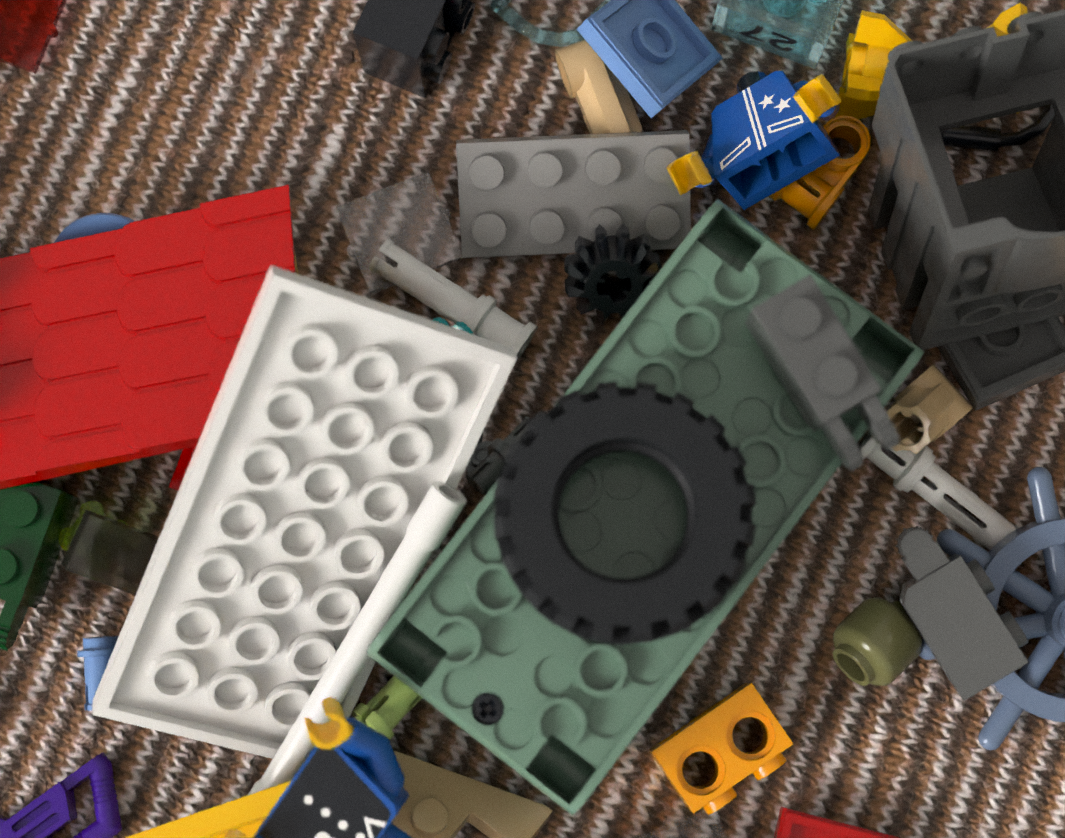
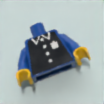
(343, 788)

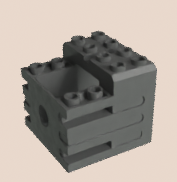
(983, 249)

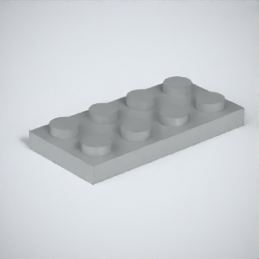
(551, 189)

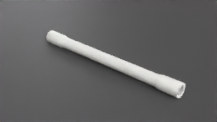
(422, 537)

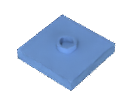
(650, 49)

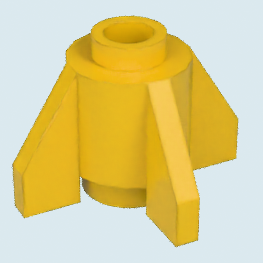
(866, 63)

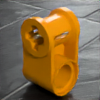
(820, 189)

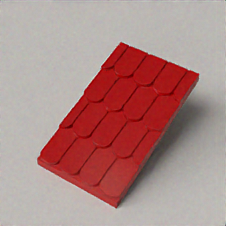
(129, 333)

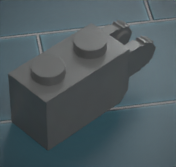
(820, 367)
(956, 617)

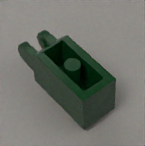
(29, 549)

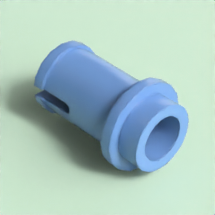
(96, 657)

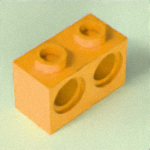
(712, 734)

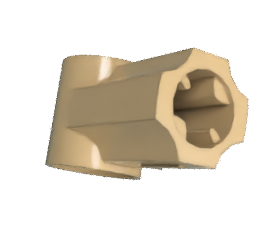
(598, 91)
(926, 410)

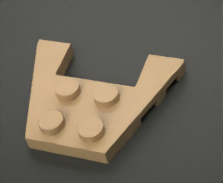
(445, 801)

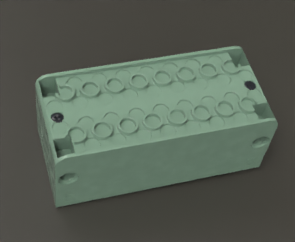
(571, 704)

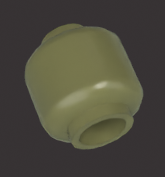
(876, 642)

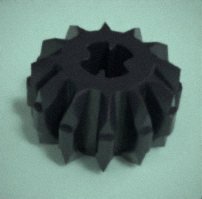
(590, 268)

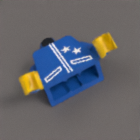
(763, 138)

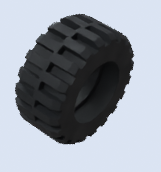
(640, 423)

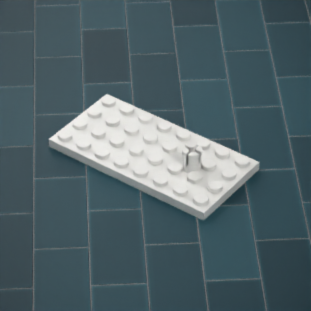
(295, 509)

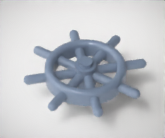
(1046, 534)

